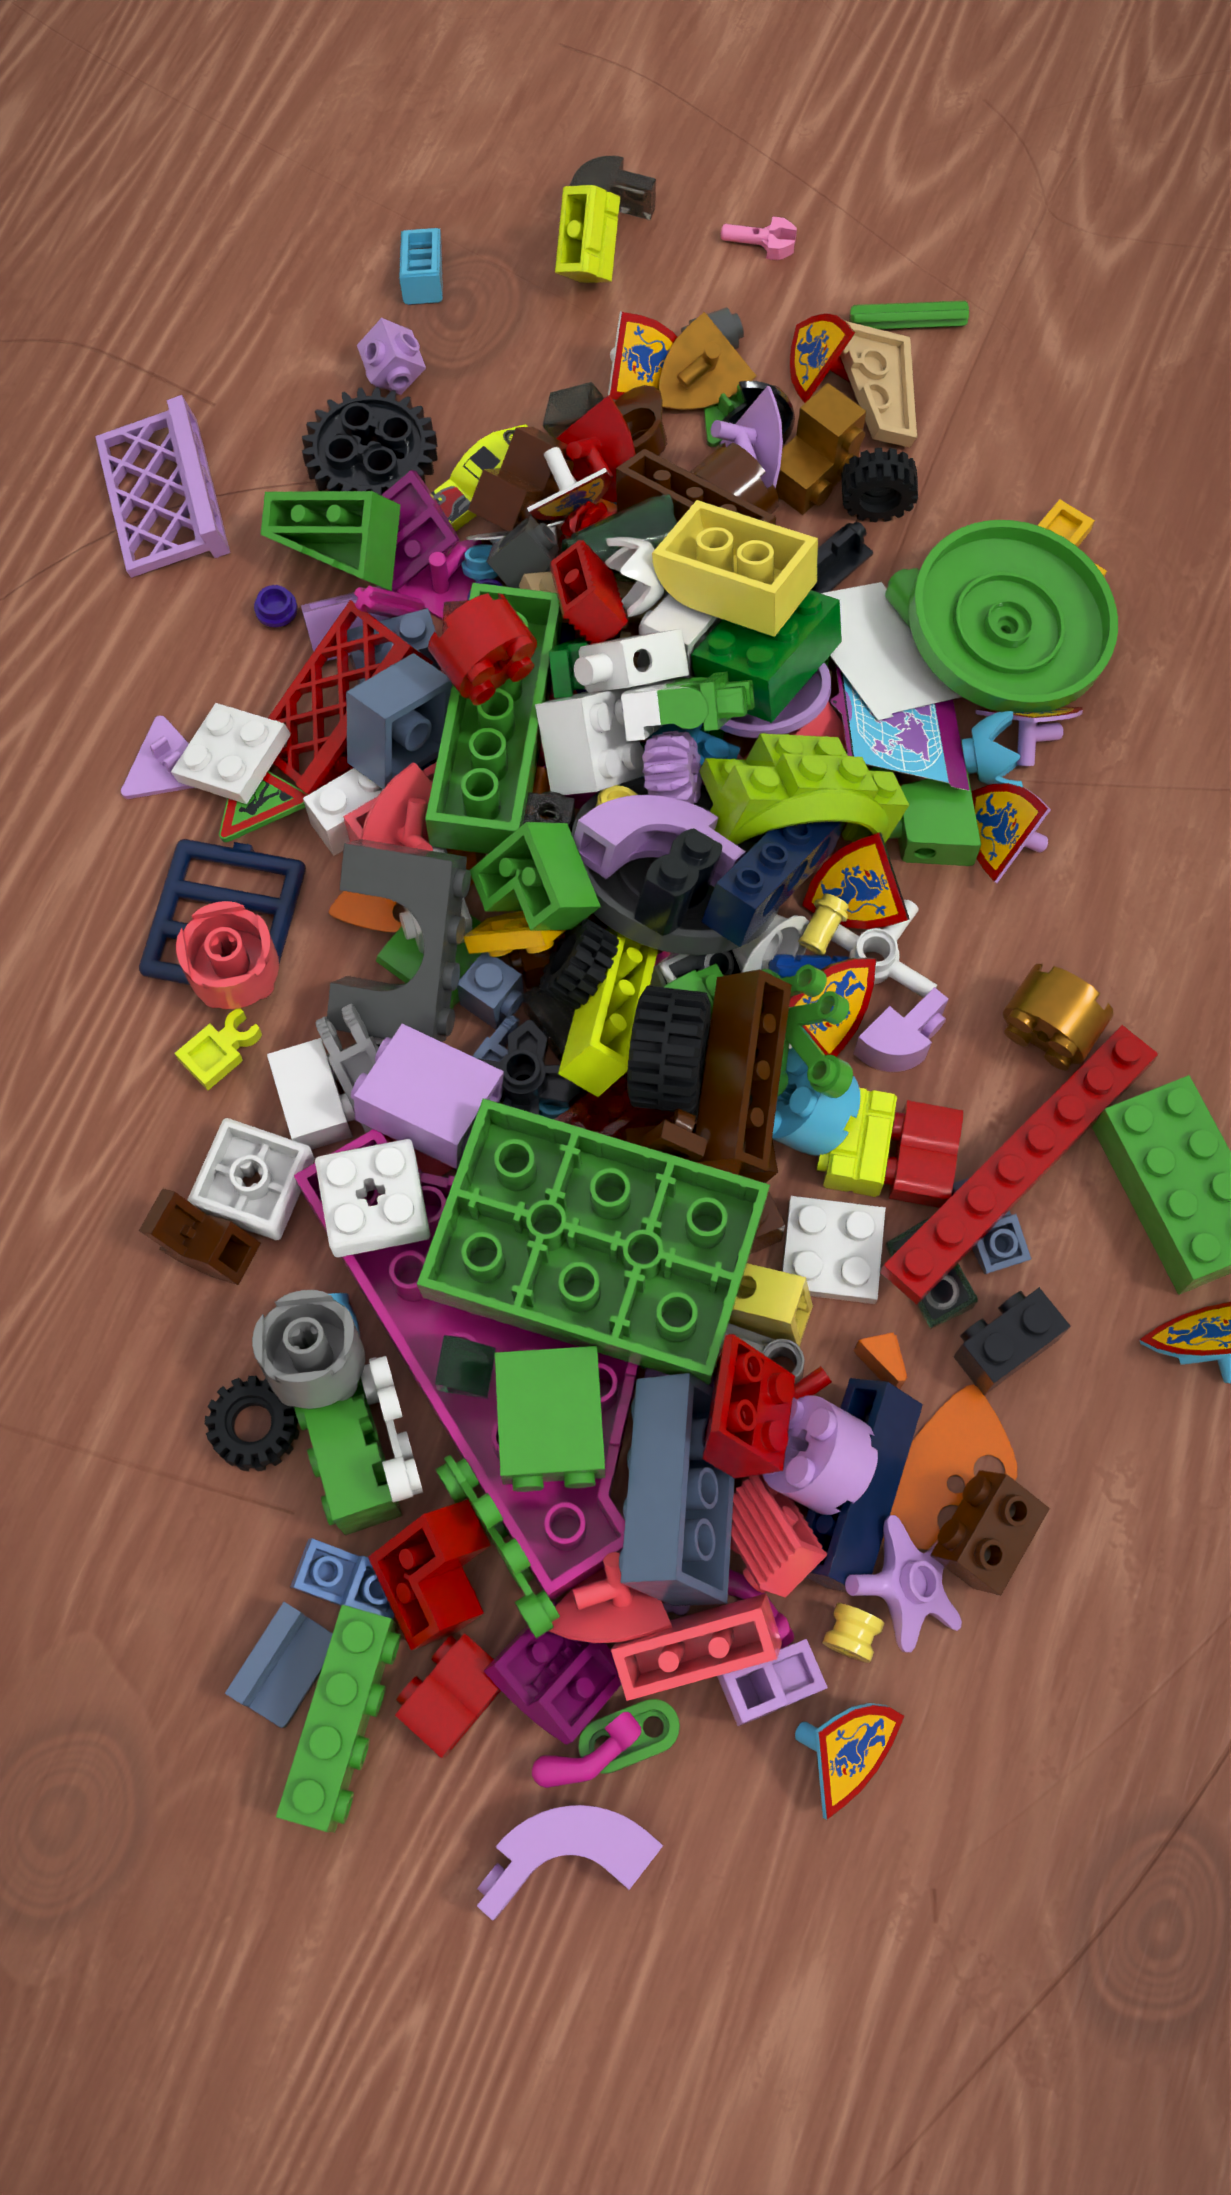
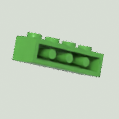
(338, 1719)

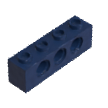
(768, 877)

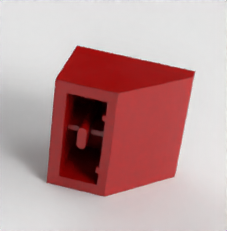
(748, 1412)

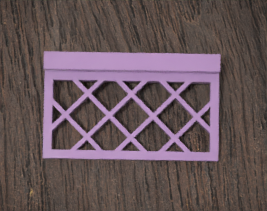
(196, 486)

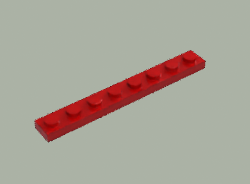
(1017, 1165)

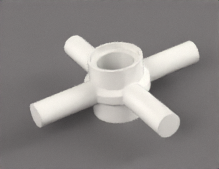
(885, 943)

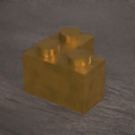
(825, 440)

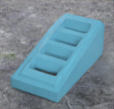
(421, 268)

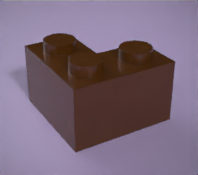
(520, 482)

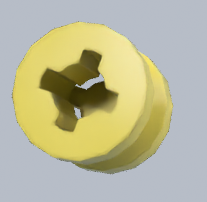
(853, 1632)

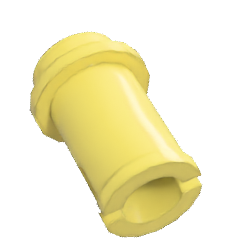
(824, 923)

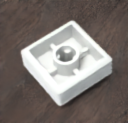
(241, 1152)
(400, 1211)

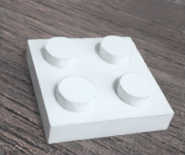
(231, 753)
(835, 1248)

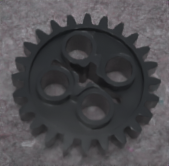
(368, 443)

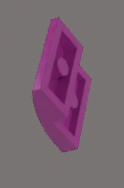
(421, 528)
(556, 1680)

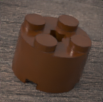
(738, 474)

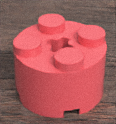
(223, 979)

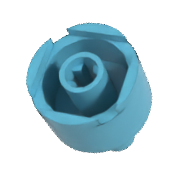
(808, 1118)

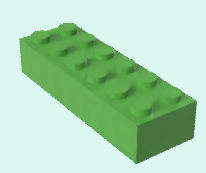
(494, 747)

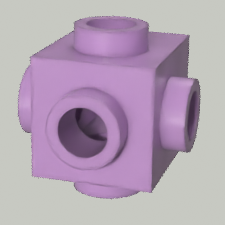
(391, 356)

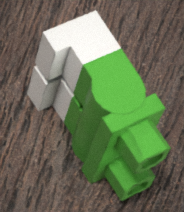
(685, 704)

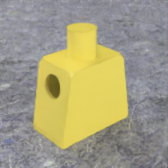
(772, 1304)

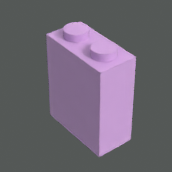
(425, 1093)

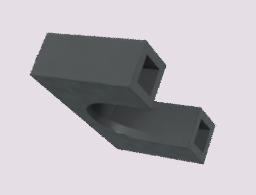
(432, 890)

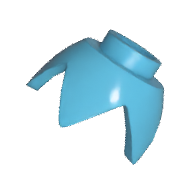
(987, 757)

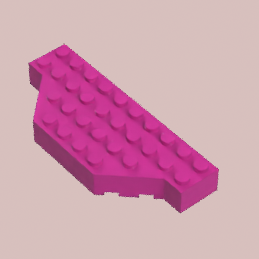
(557, 1527)

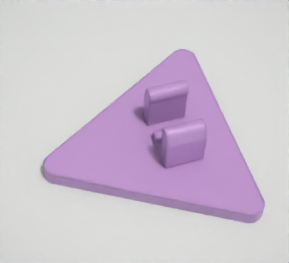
(155, 761)

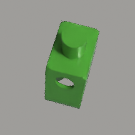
(938, 825)

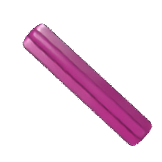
(386, 602)

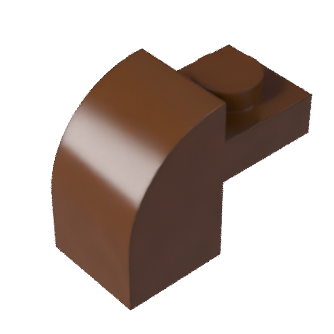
(199, 1239)

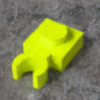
(214, 1053)

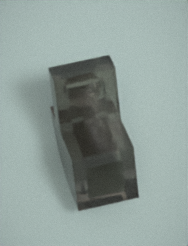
(635, 190)

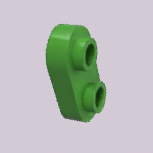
(644, 1746)

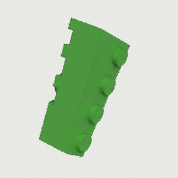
(349, 1462)

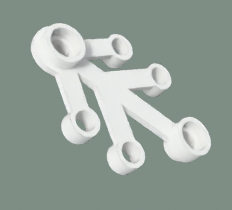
(402, 1470)

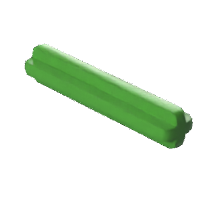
(911, 314)

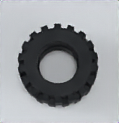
(668, 1049)

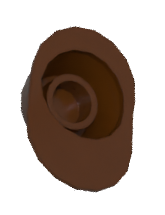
(643, 415)

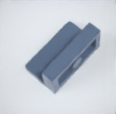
(282, 1666)

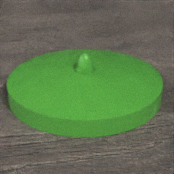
(1013, 616)

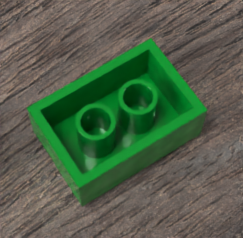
(774, 664)

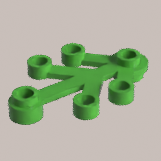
(825, 1072)
(459, 1482)

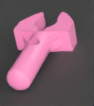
(767, 237)

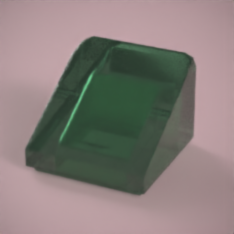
(465, 1367)

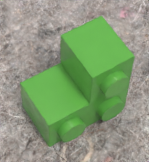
(537, 874)

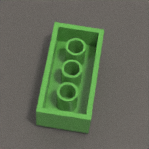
(1175, 1178)

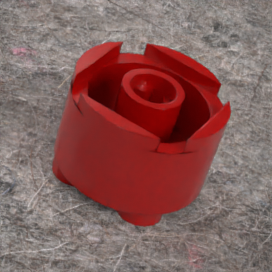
(484, 647)

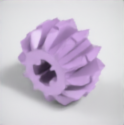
(672, 766)

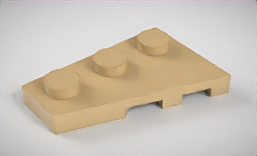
(883, 382)

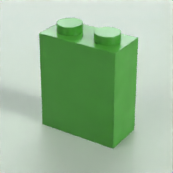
(549, 1417)

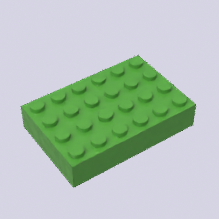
(594, 1241)

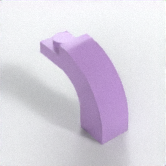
(645, 828)
(568, 1830)

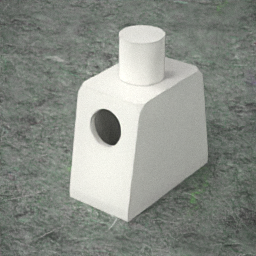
(611, 664)

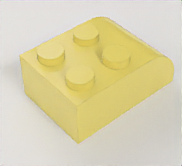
(736, 567)

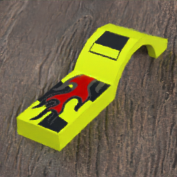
(457, 492)

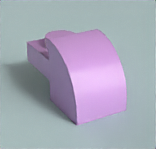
(901, 1042)
(773, 1684)

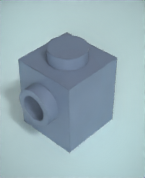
(491, 990)

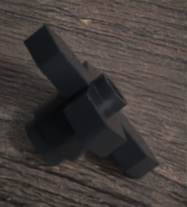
(526, 1076)

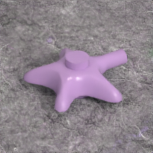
(908, 1585)

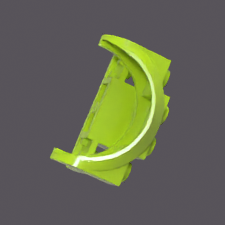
(801, 782)

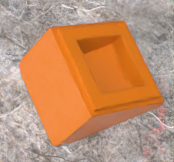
(883, 1358)

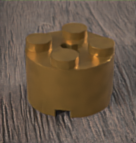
(1056, 1015)

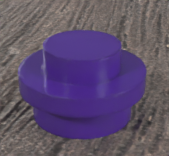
(275, 606)

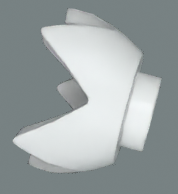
(636, 563)

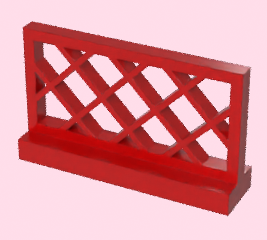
(331, 751)

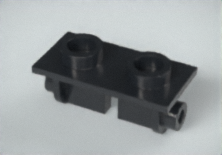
(841, 556)

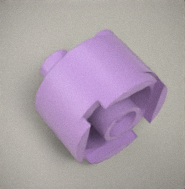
(825, 1456)

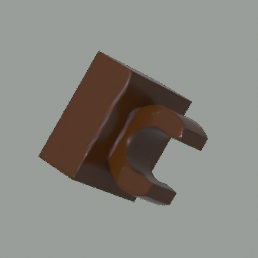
(676, 1137)

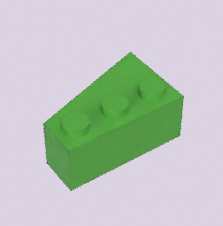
(339, 528)

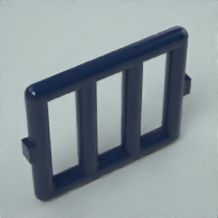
(176, 887)

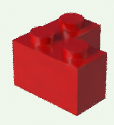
(425, 1573)

